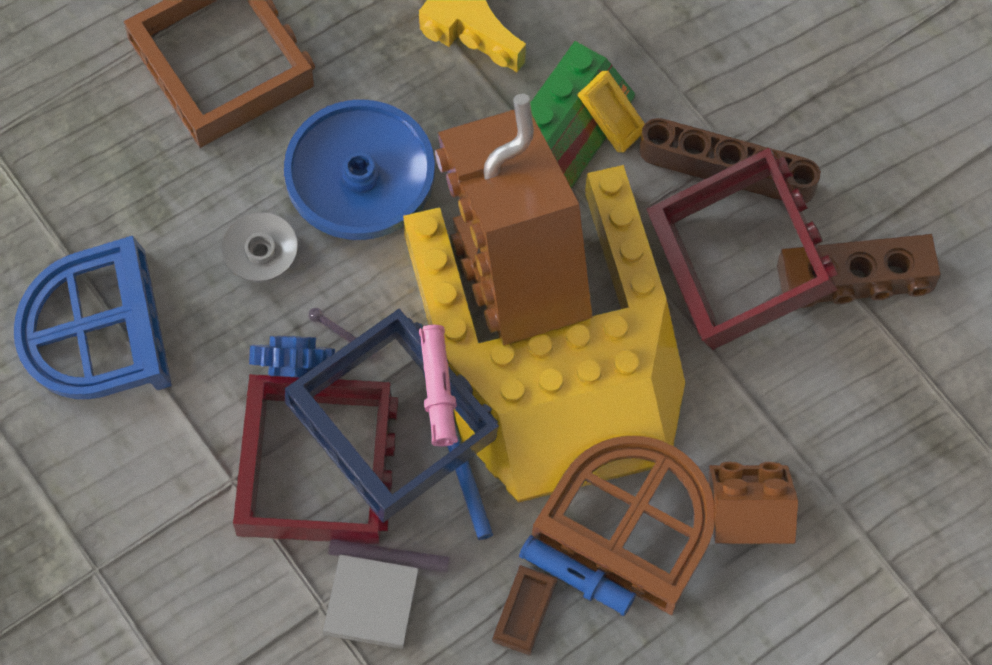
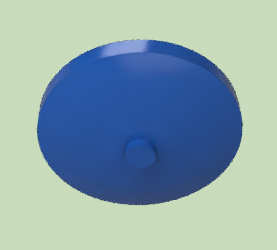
(359, 169)

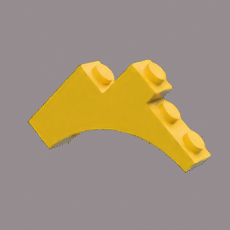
(475, 27)

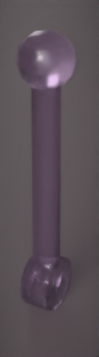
(316, 315)

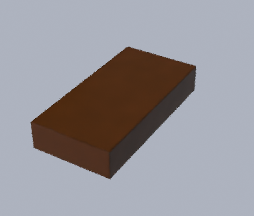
(524, 610)

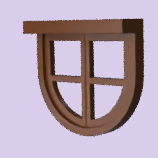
(619, 564)

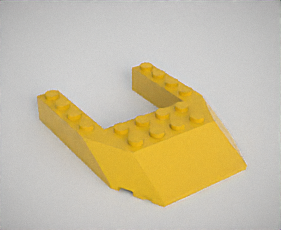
(574, 382)

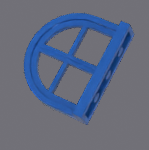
(137, 310)

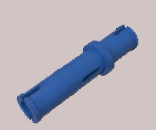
(591, 583)

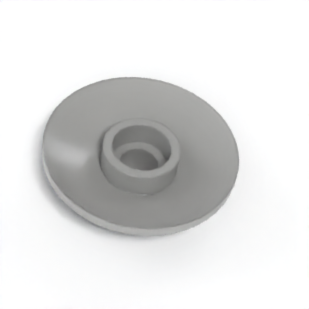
(258, 232)

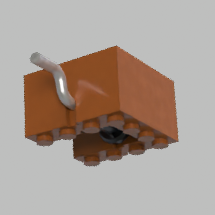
(516, 224)

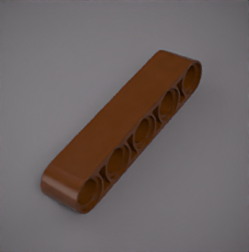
(712, 150)

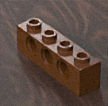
(912, 254)

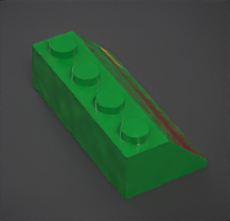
(562, 115)

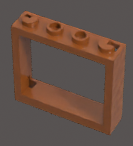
(240, 109)

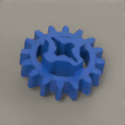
(289, 355)

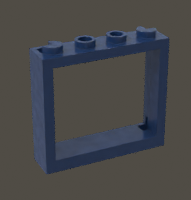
(301, 402)

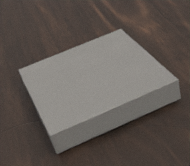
(371, 601)

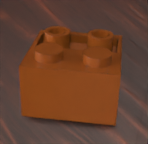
(753, 503)

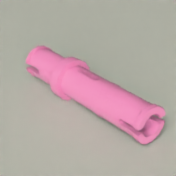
(439, 398)

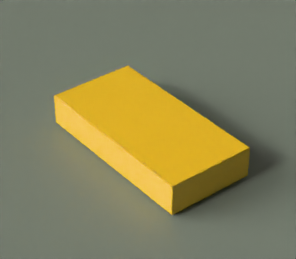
(612, 111)

